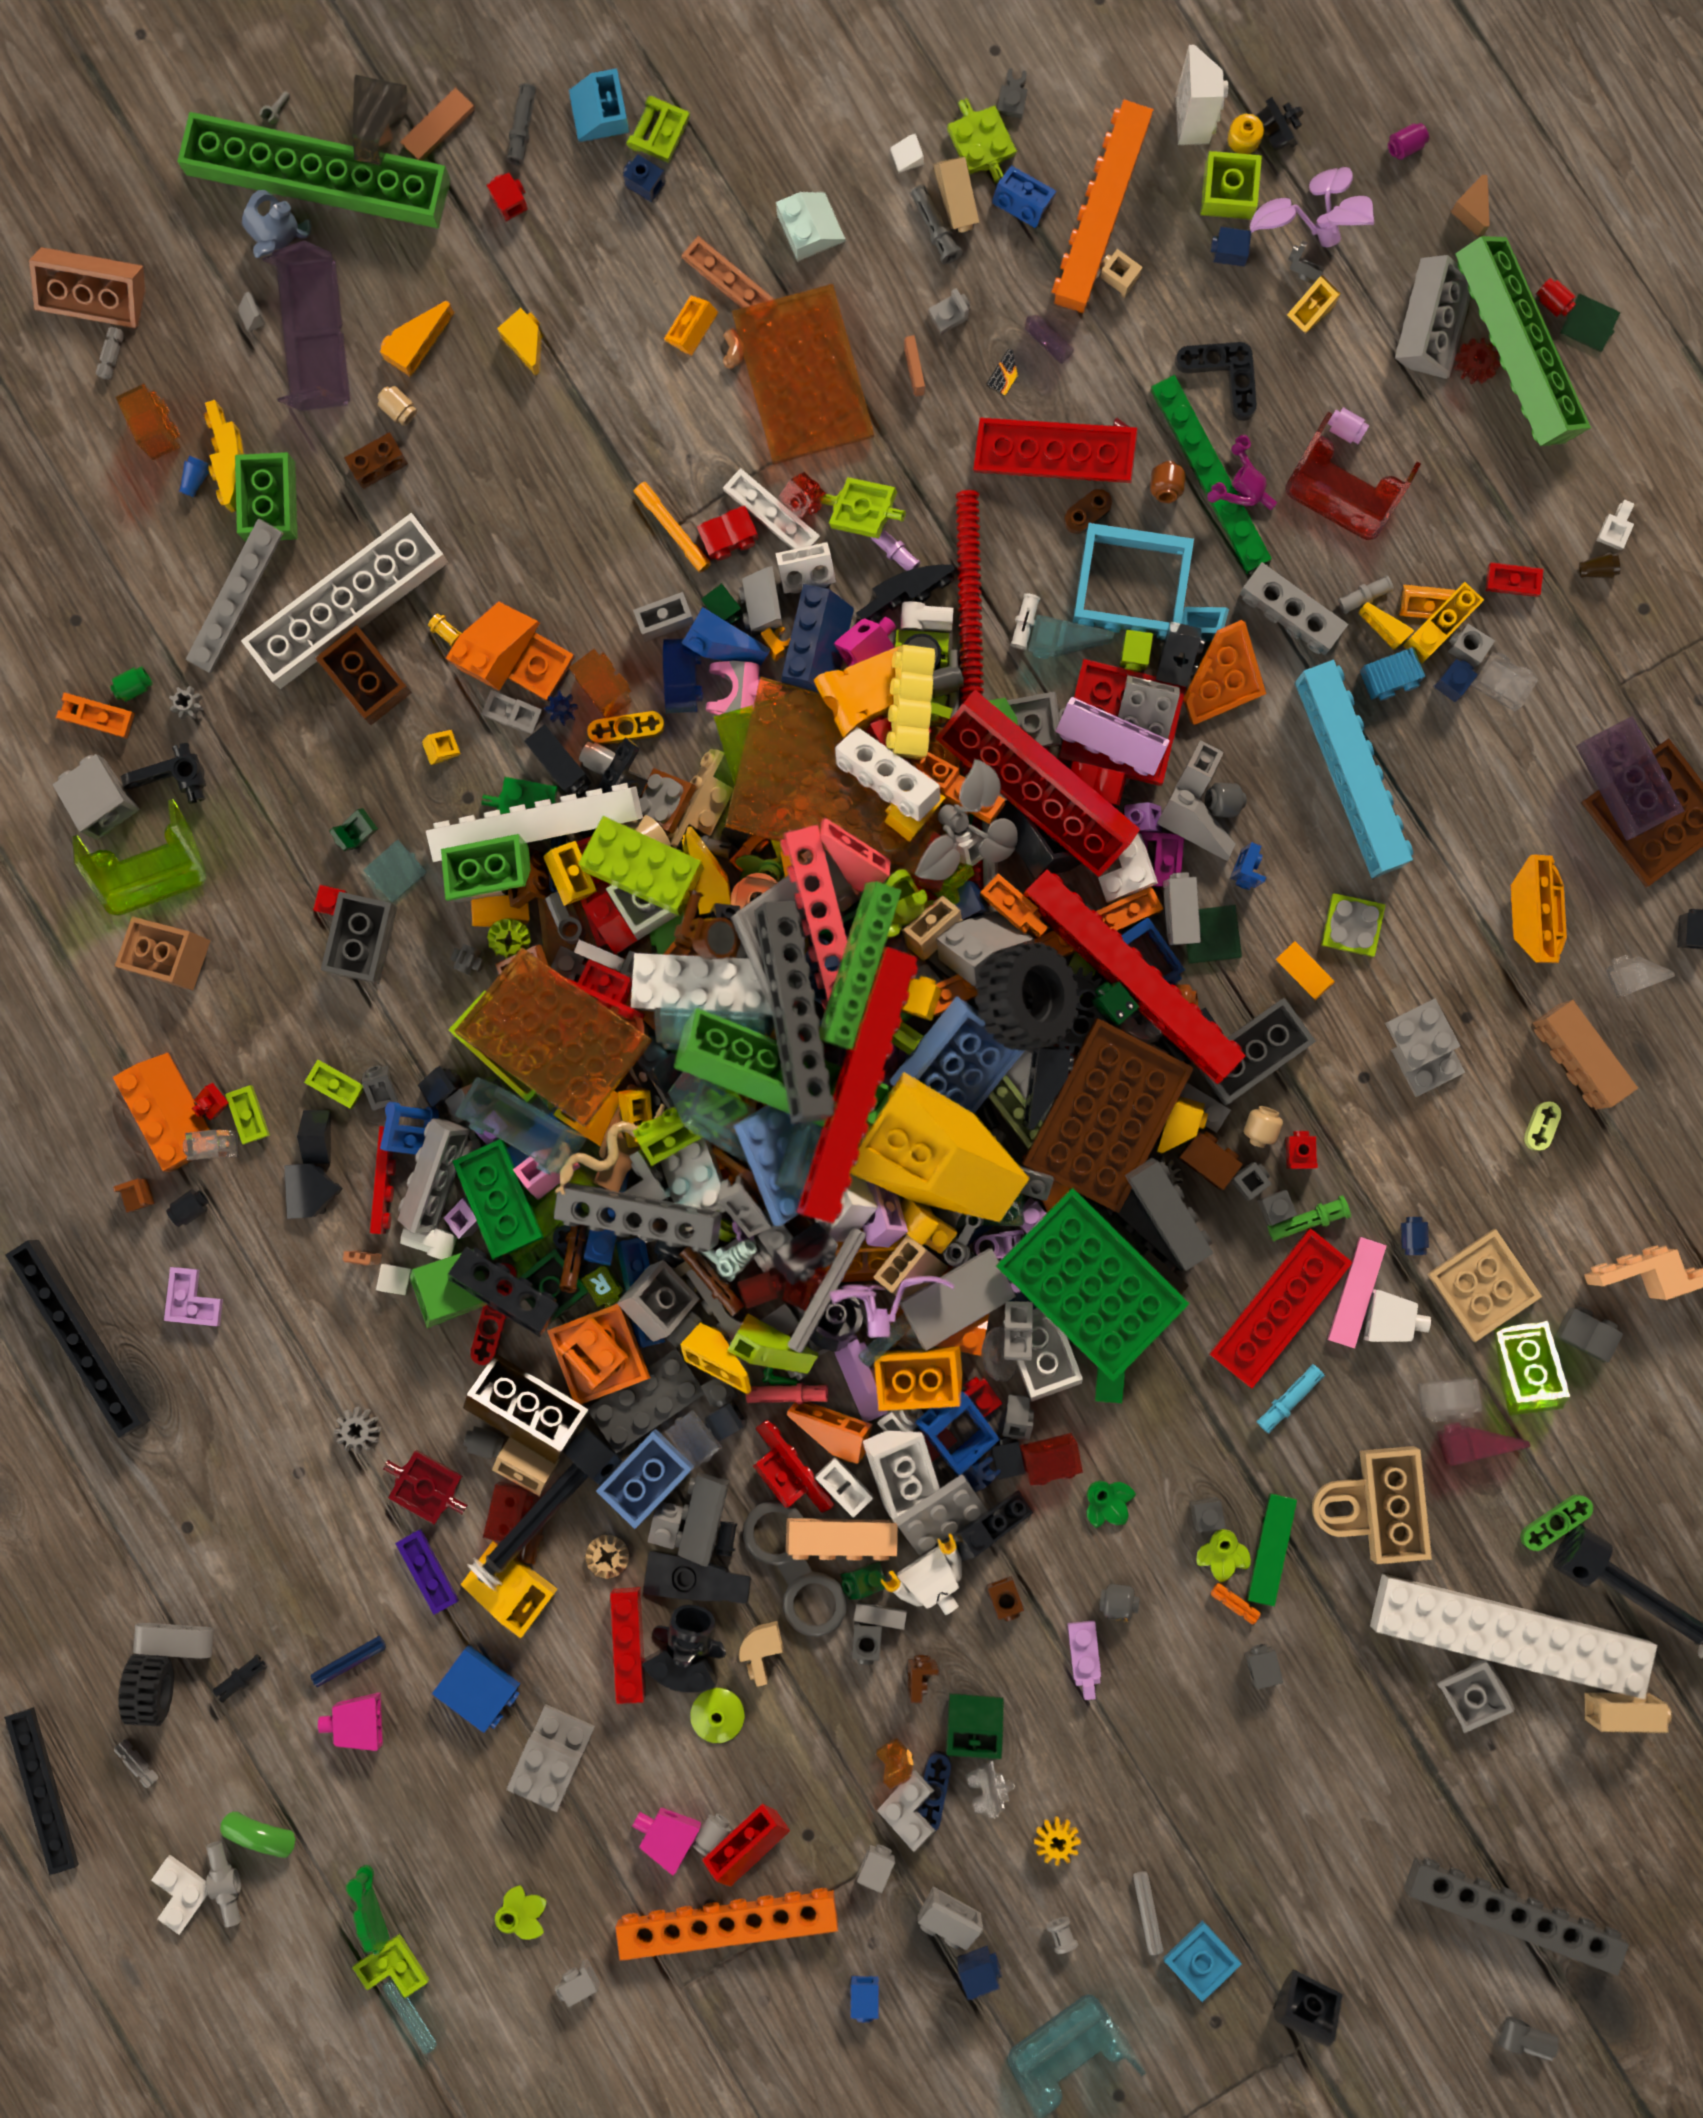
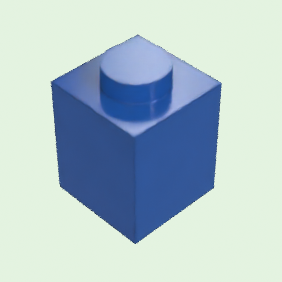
(864, 1998)

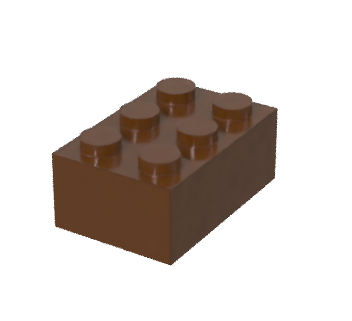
(363, 675)

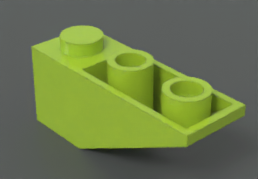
(768, 1347)

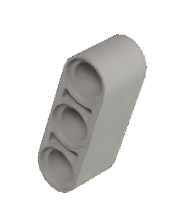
(173, 1640)

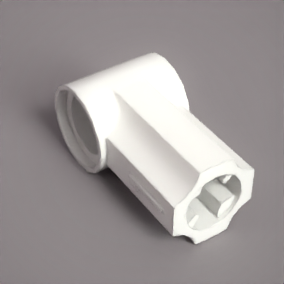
(918, 617)
(434, 1242)

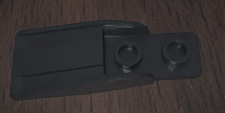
(683, 1579)

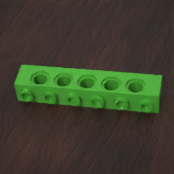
(859, 965)

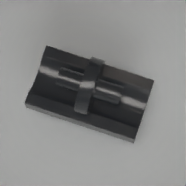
(1272, 114)

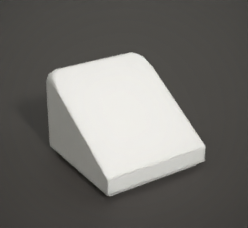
(907, 154)
(393, 1279)

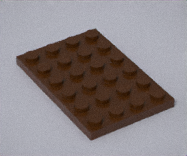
(1107, 1114)

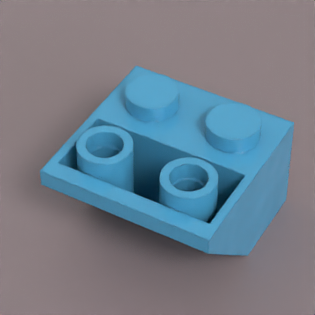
(599, 106)

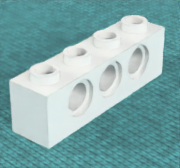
(881, 761)

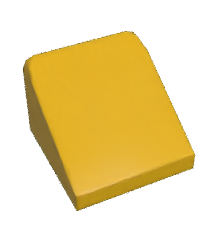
(440, 747)

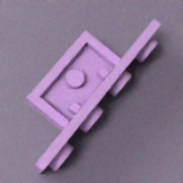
(860, 1379)

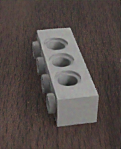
(1289, 595)

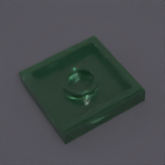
(1217, 936)

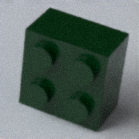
(547, 1277)

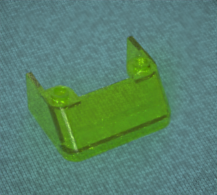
(145, 876)

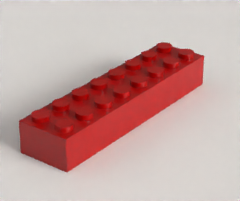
(1039, 784)

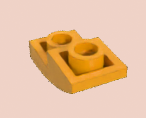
(495, 908)
(1305, 970)

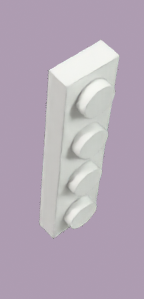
(770, 511)

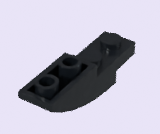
(912, 584)

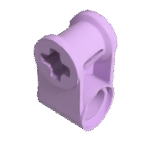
(1001, 1242)

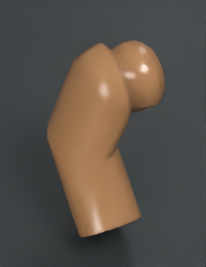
(734, 355)

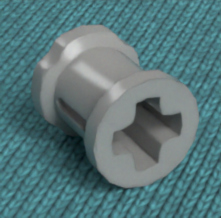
(1062, 1935)

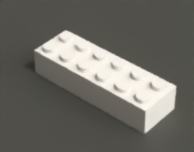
(698, 983)

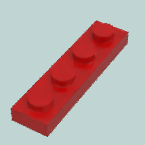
(383, 1192)

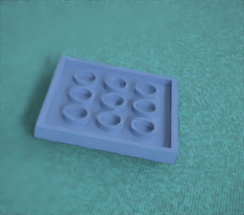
(764, 1143)

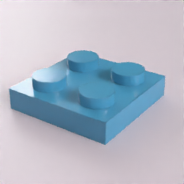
(1202, 1961)

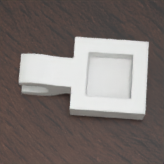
(1617, 528)

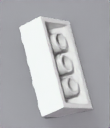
(1199, 98)

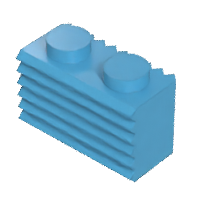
(1392, 674)

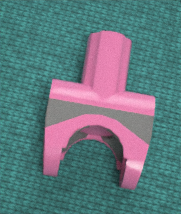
(744, 679)

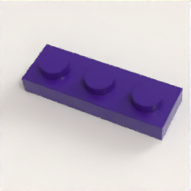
(427, 1571)

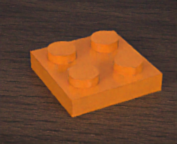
(541, 666)

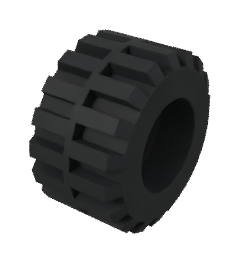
(146, 1690)

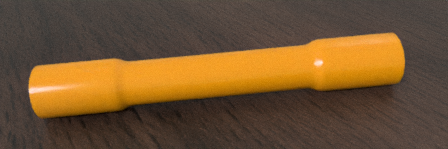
(690, 549)

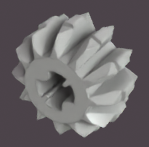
(348, 1426)

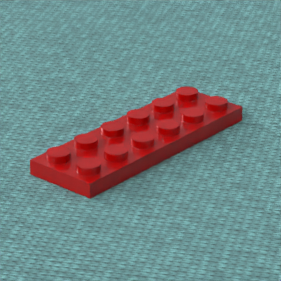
(1055, 450)
(1280, 1308)

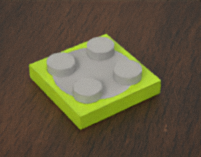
(1353, 925)

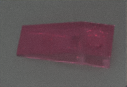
(1467, 1444)

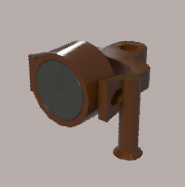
(708, 937)

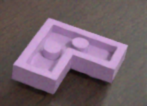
(185, 1305)

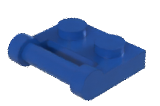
(405, 1137)

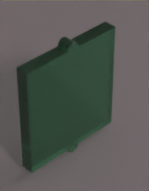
(1590, 322)

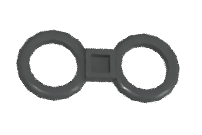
(796, 1573)

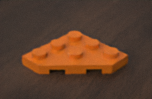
(1225, 676)

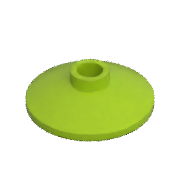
(722, 1702)

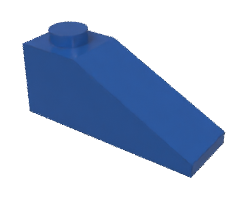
(722, 641)

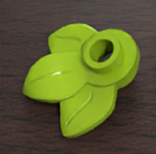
(1223, 1559)
(524, 1911)

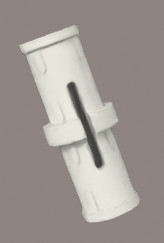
(1029, 605)

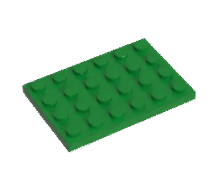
(1092, 1284)

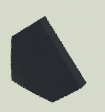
(308, 1190)

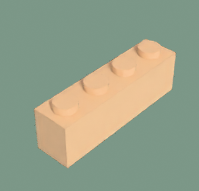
(841, 1537)

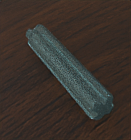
(410, 2017)

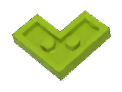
(394, 1960)

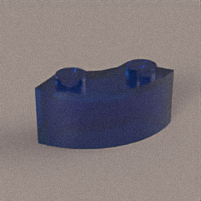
(680, 677)

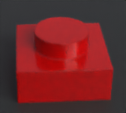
(326, 899)

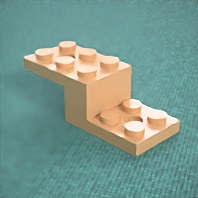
(1660, 1271)

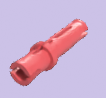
(798, 1393)

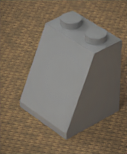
(94, 797)

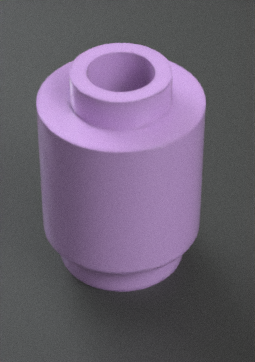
(1348, 426)

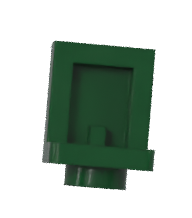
(354, 831)
(863, 1581)

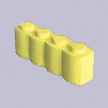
(912, 701)

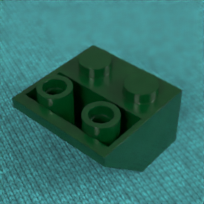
(975, 1726)

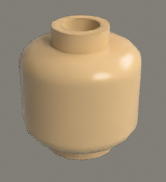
(1263, 1126)

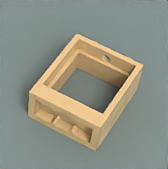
(1626, 1713)

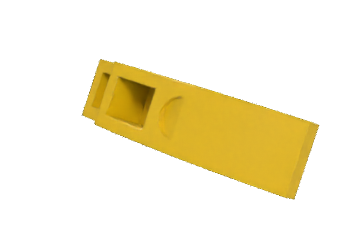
(227, 445)

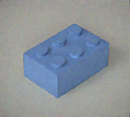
(645, 1478)

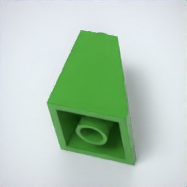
(438, 1296)

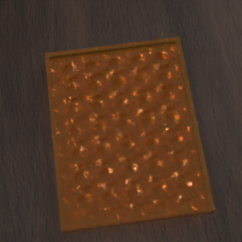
(793, 779)

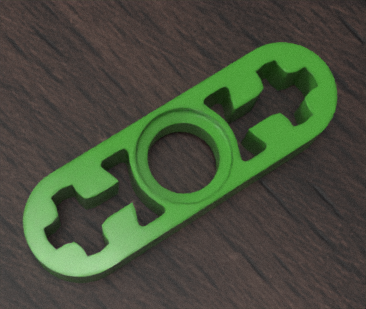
(1568, 1525)

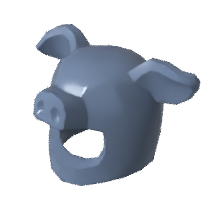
(275, 228)

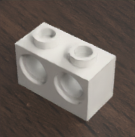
(804, 561)
(844, 1486)

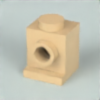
(1126, 266)

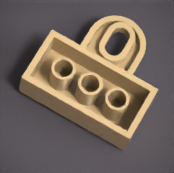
(1385, 1505)

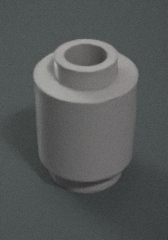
(596, 757)
(711, 1833)

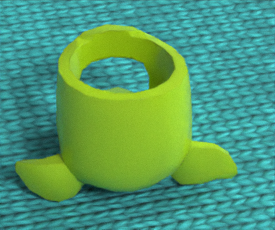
(910, 903)

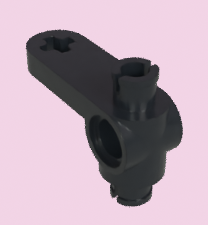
(174, 767)

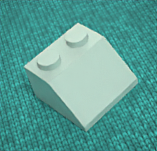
(809, 223)

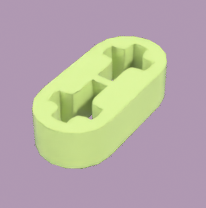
(1536, 1124)

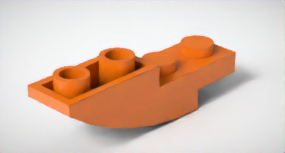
(950, 784)

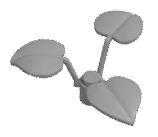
(999, 842)

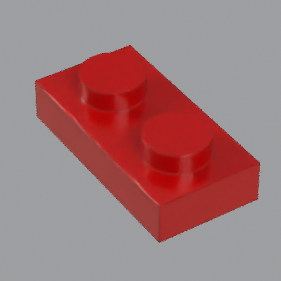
(1514, 579)

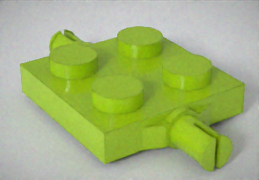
(981, 139)
(863, 507)

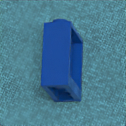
(1147, 927)
(936, 1419)

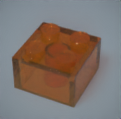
(149, 421)
(601, 685)

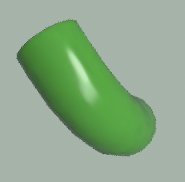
(257, 1835)

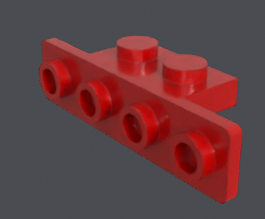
(608, 986)
(786, 1473)

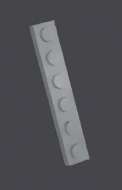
(234, 595)

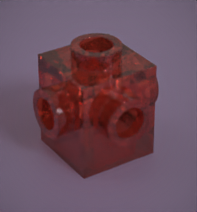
(803, 495)

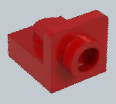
(982, 1395)

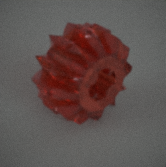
(1481, 352)

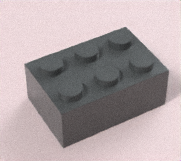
(359, 938)

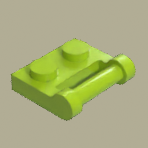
(666, 130)

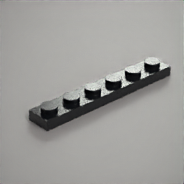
(41, 1791)

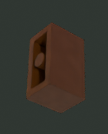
(1210, 1160)

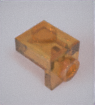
(897, 1762)

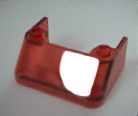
(1342, 495)

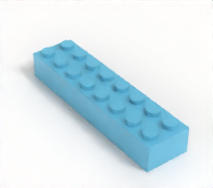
(1354, 769)

